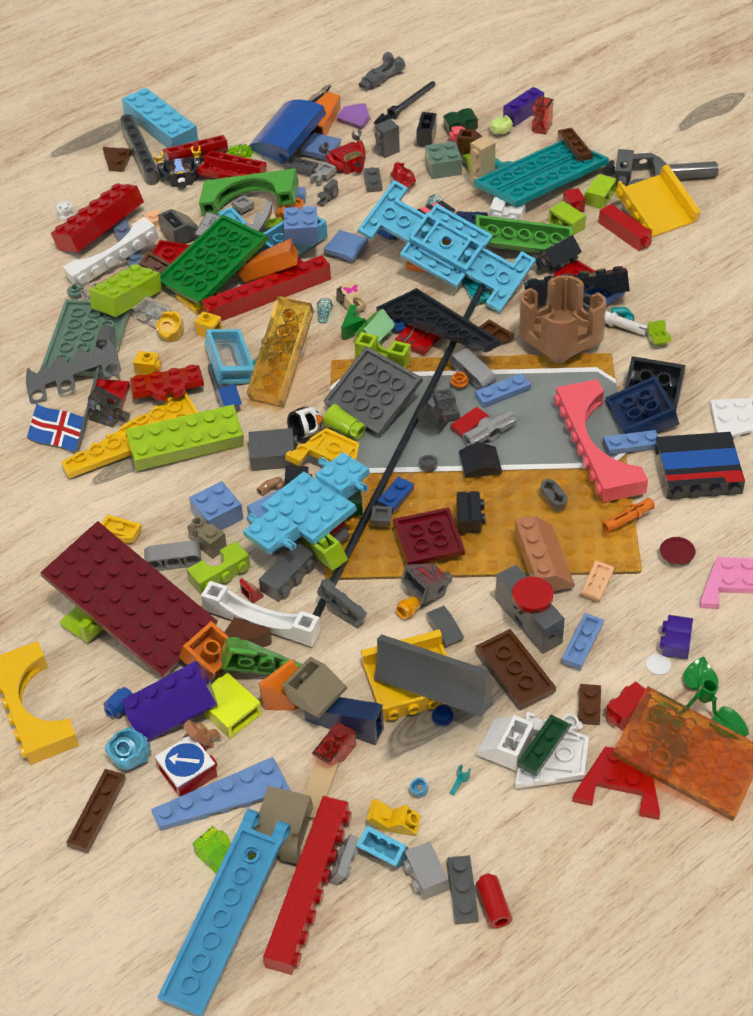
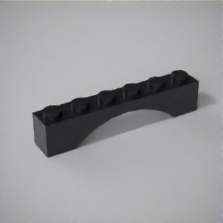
(611, 280)

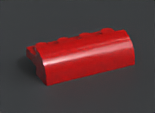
(216, 143)
(226, 165)

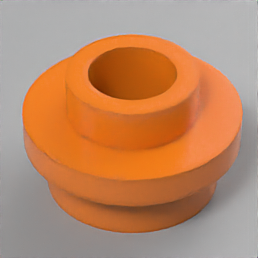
(459, 380)

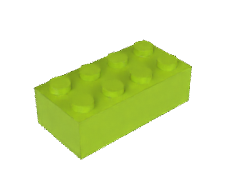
(124, 290)

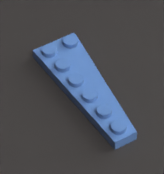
(221, 796)

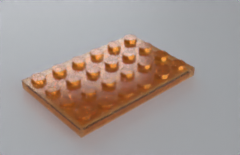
(688, 753)

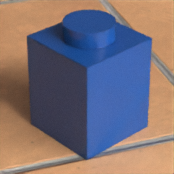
(228, 396)

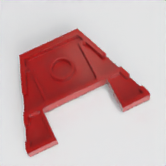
(616, 775)

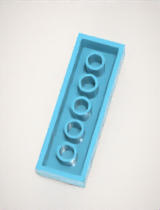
(159, 118)

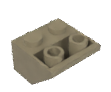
(313, 687)

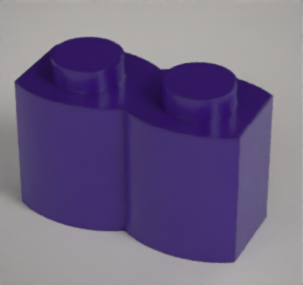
(677, 636)

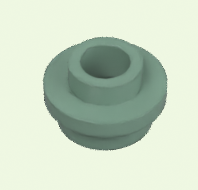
(74, 291)

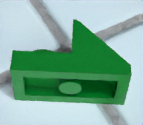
(351, 322)

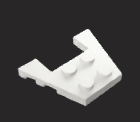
(565, 763)

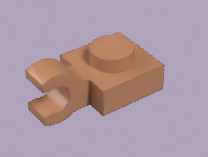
(200, 733)

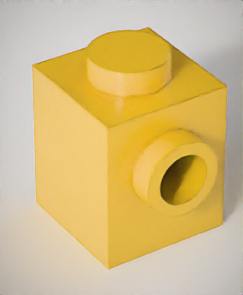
(207, 322)
(146, 363)

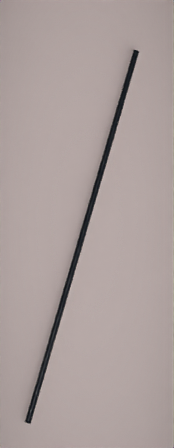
(398, 452)

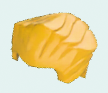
(170, 326)

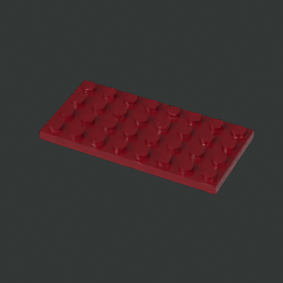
(127, 598)

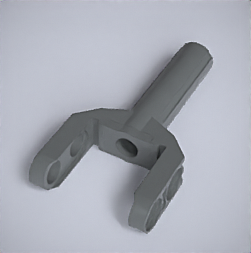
(682, 170)

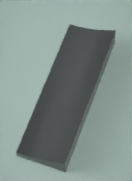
(433, 675)

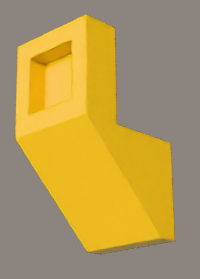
(397, 820)

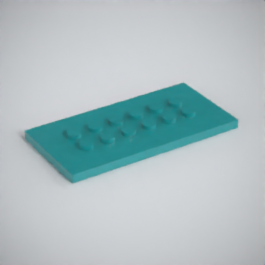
(537, 174)

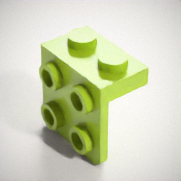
(80, 625)

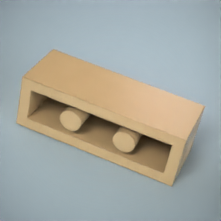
(482, 157)

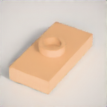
(597, 581)

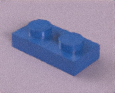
(396, 493)

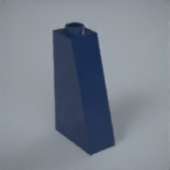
(358, 715)

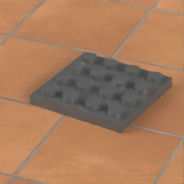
(374, 390)

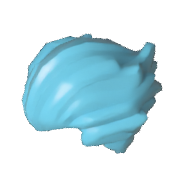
(128, 748)

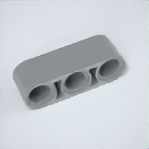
(476, 371)
(173, 555)

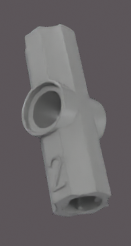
(489, 428)

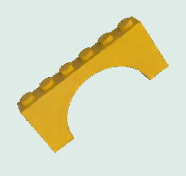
(38, 737)

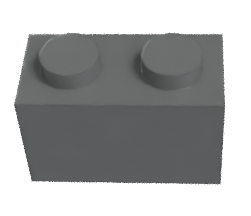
(387, 138)

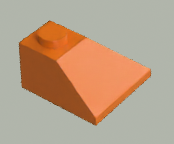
(271, 690)

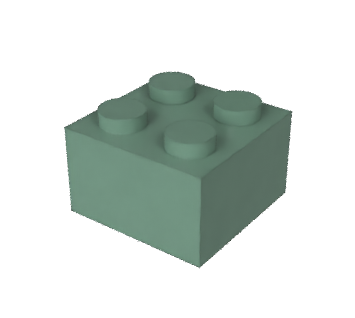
(443, 160)

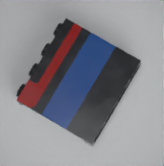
(700, 465)

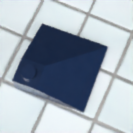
(643, 407)

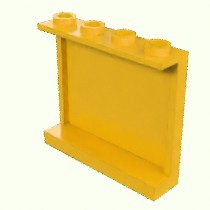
(395, 700)

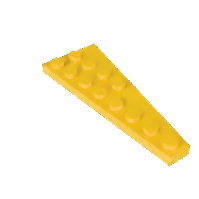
(116, 446)

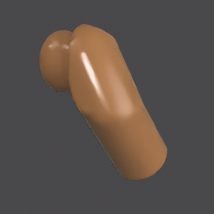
(268, 484)

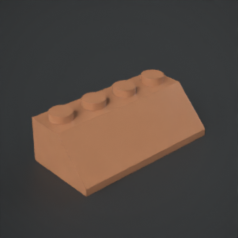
(542, 552)

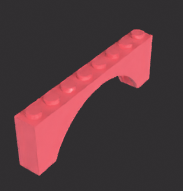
(611, 477)

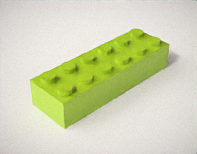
(184, 437)

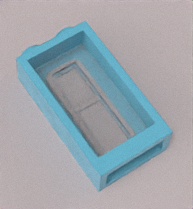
(229, 356)

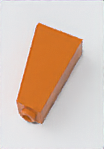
(332, 107)
(269, 261)

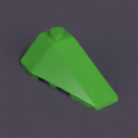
(250, 658)

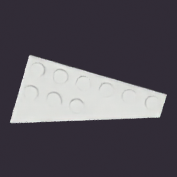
(733, 416)

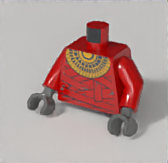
(346, 157)

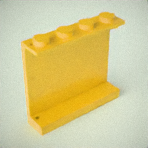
(659, 202)

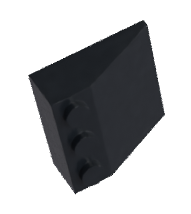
(668, 374)

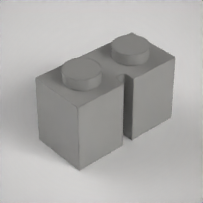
(426, 871)

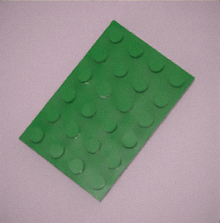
(212, 259)

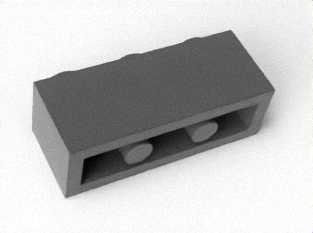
(287, 572)

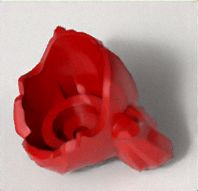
(402, 175)

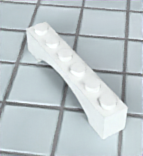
(85, 270)
(296, 627)

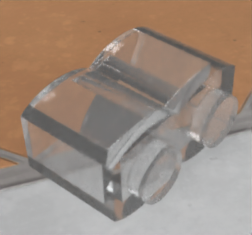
(149, 311)

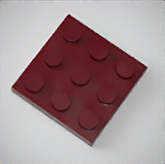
(428, 537)

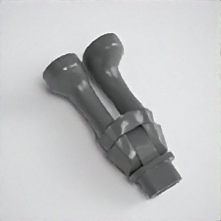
(378, 75)

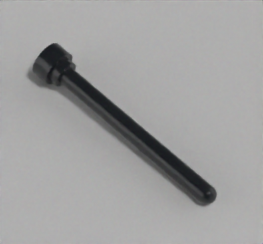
(394, 111)

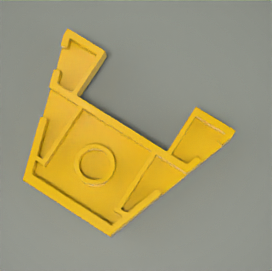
(324, 444)

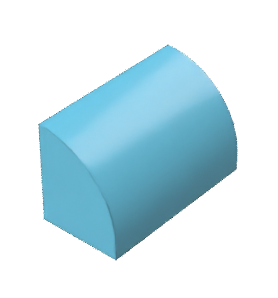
(382, 846)

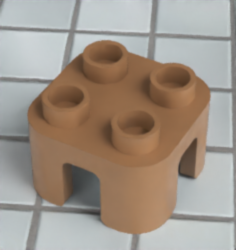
(563, 324)

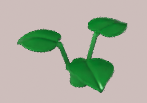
(702, 677)

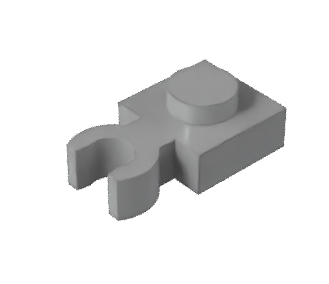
(323, 171)

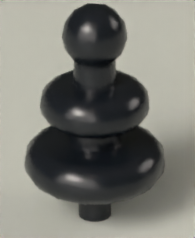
(609, 169)

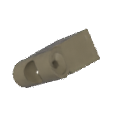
(290, 808)

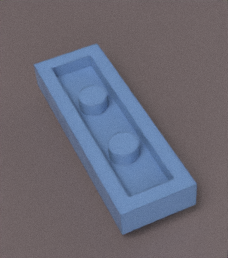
(502, 390)
(630, 442)
(582, 641)

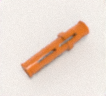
(634, 512)

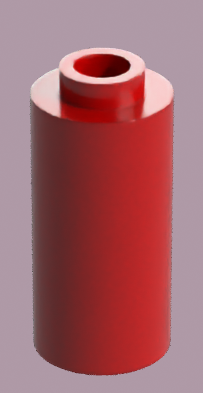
(494, 901)

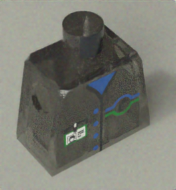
(106, 408)

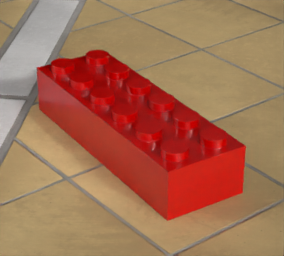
(97, 217)

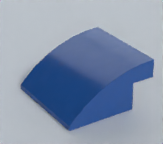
(287, 129)

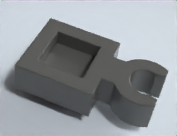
(330, 191)

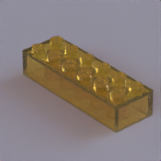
(280, 351)

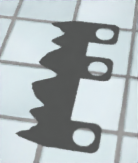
(62, 370)

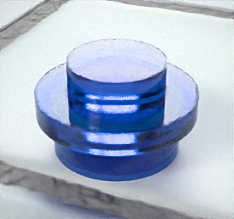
(442, 715)

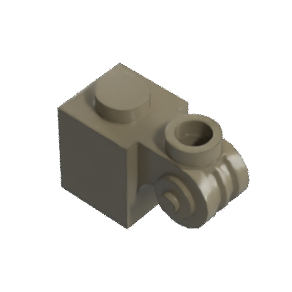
(209, 536)

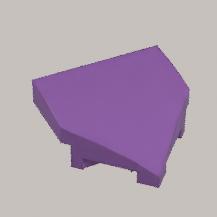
(354, 115)

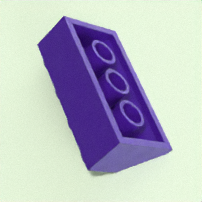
(170, 701)

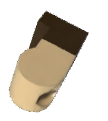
(346, 300)

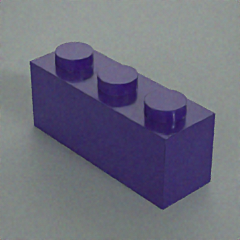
(522, 106)

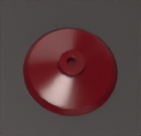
(677, 550)

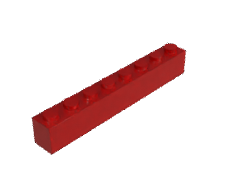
(266, 289)
(306, 886)

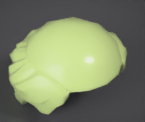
(501, 125)

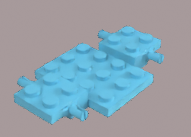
(309, 505)

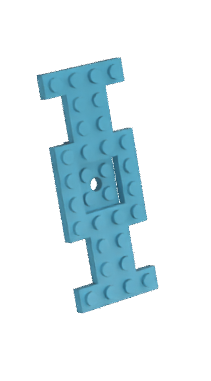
(465, 253)

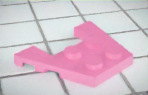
(728, 576)

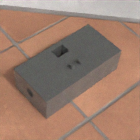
(542, 628)

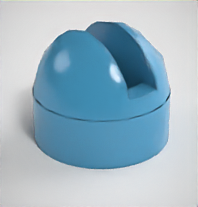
(414, 787)

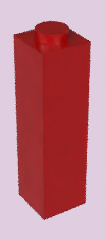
(625, 227)

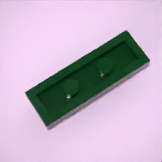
(543, 745)

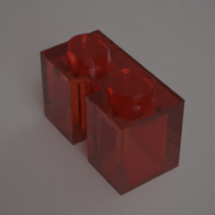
(543, 115)

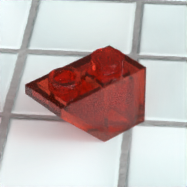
(336, 744)

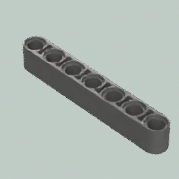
(139, 149)

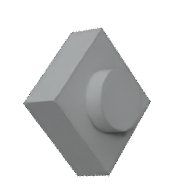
(242, 204)

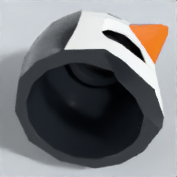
(305, 421)

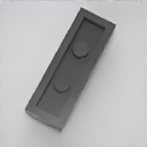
(462, 890)

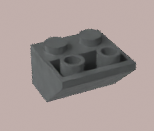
(177, 226)

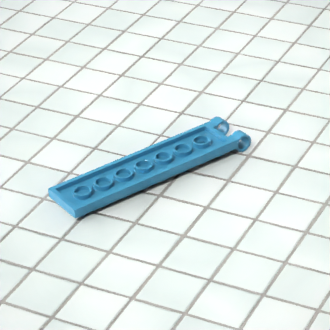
(222, 916)

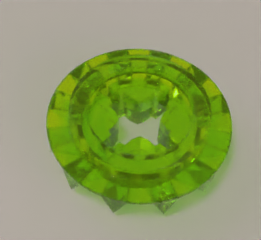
(245, 151)

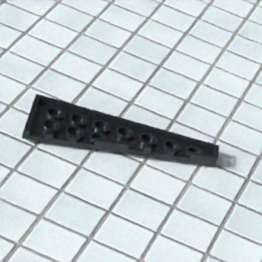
(428, 314)

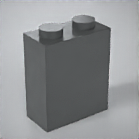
(269, 448)

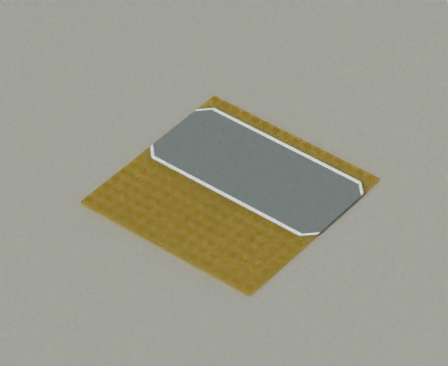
(528, 454)

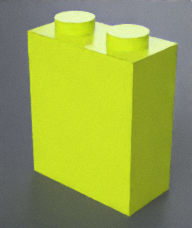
(235, 706)

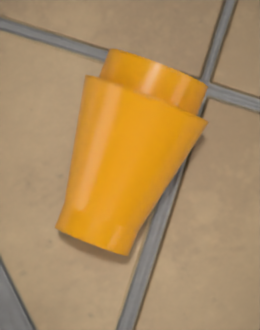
(406, 608)

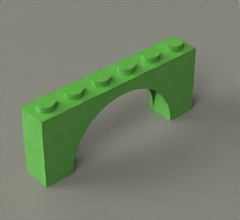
(219, 191)

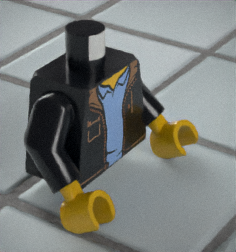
(179, 171)

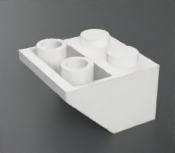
(507, 740)

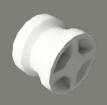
(65, 210)

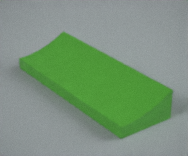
(522, 234)

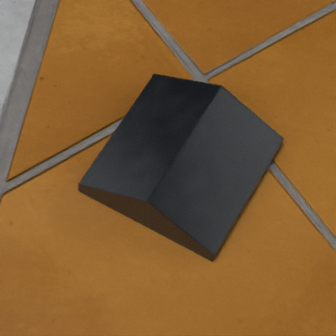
(480, 460)

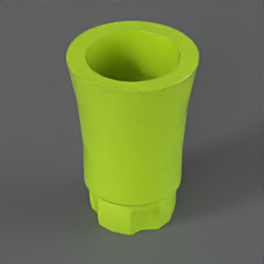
(343, 422)

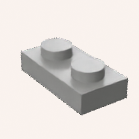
(346, 854)

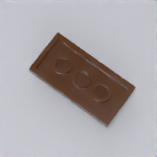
(515, 669)

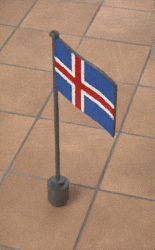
(61, 427)

